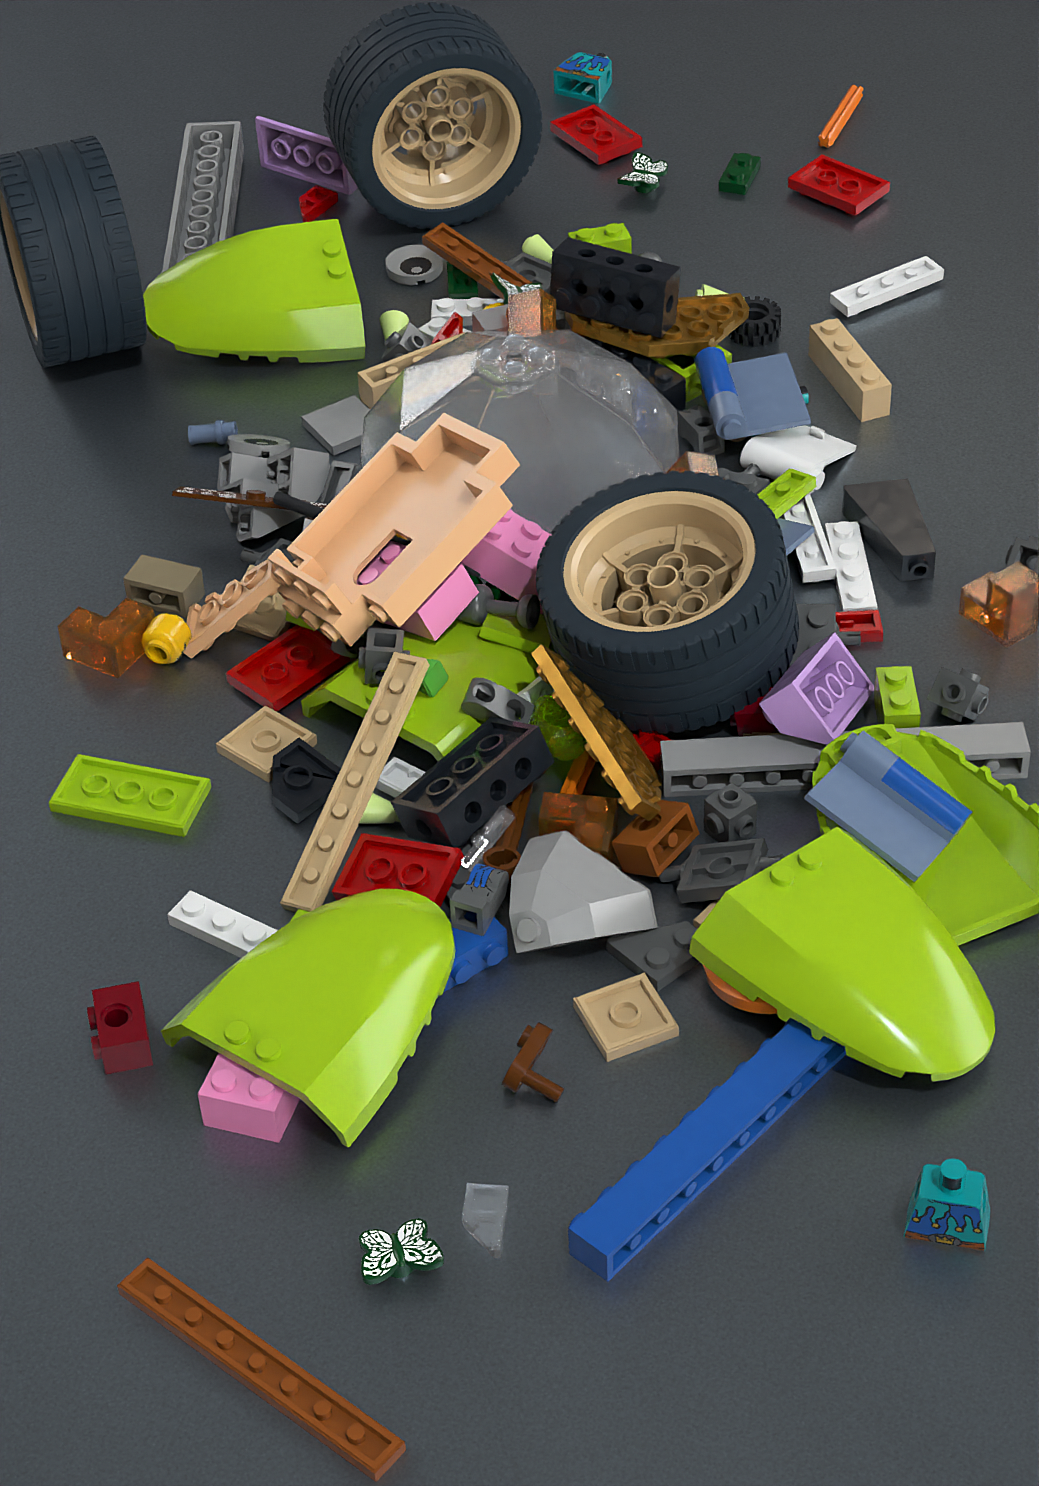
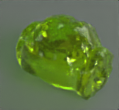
(559, 735)

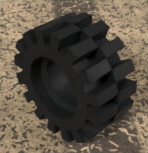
(762, 323)

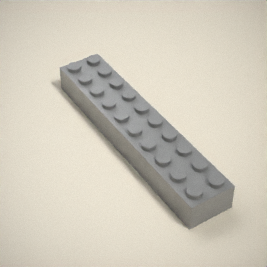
(205, 189)

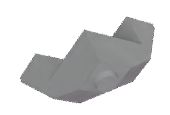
(292, 472)
(572, 896)

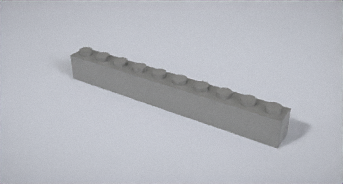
(788, 762)

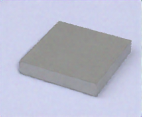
(338, 424)

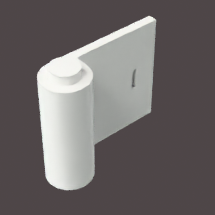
(797, 449)

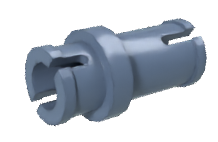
(211, 433)

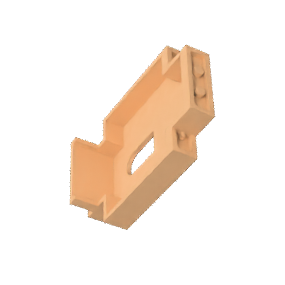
(430, 491)

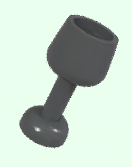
(526, 610)

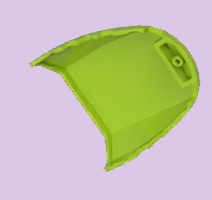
(263, 296)
(436, 721)
(992, 864)
(852, 959)
(330, 1002)

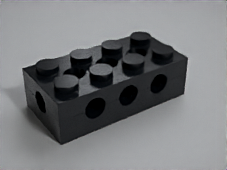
(615, 287)
(473, 782)

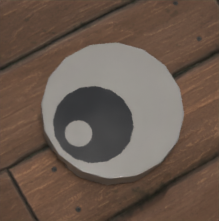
(413, 264)
(257, 444)

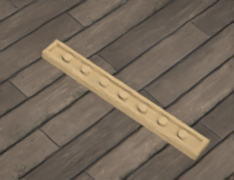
(355, 783)

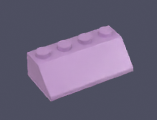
(302, 155)
(818, 693)

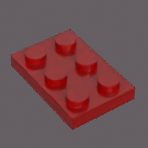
(596, 134)
(838, 184)
(286, 667)
(399, 864)

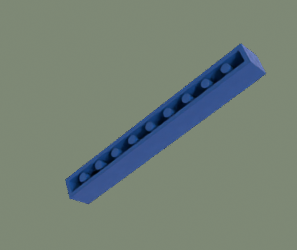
(699, 1148)

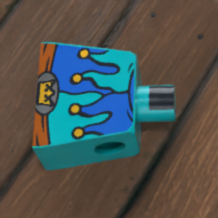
(584, 77)
(949, 1206)

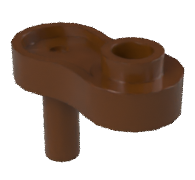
(532, 1043)

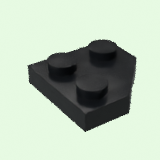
(301, 780)

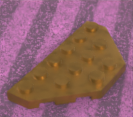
(698, 325)
(607, 738)

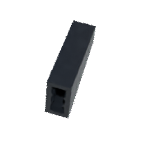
(892, 526)

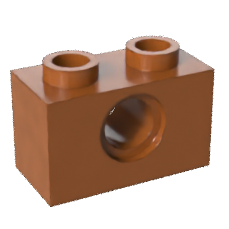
(654, 844)

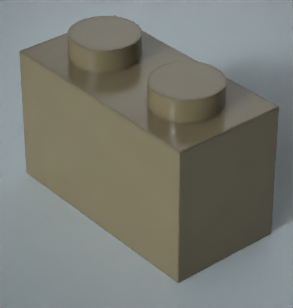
(164, 585)

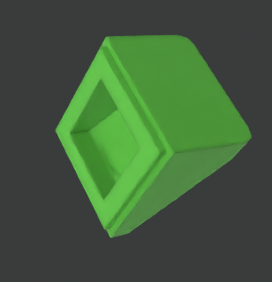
(434, 678)

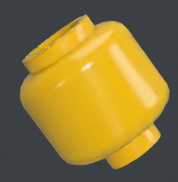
(166, 638)

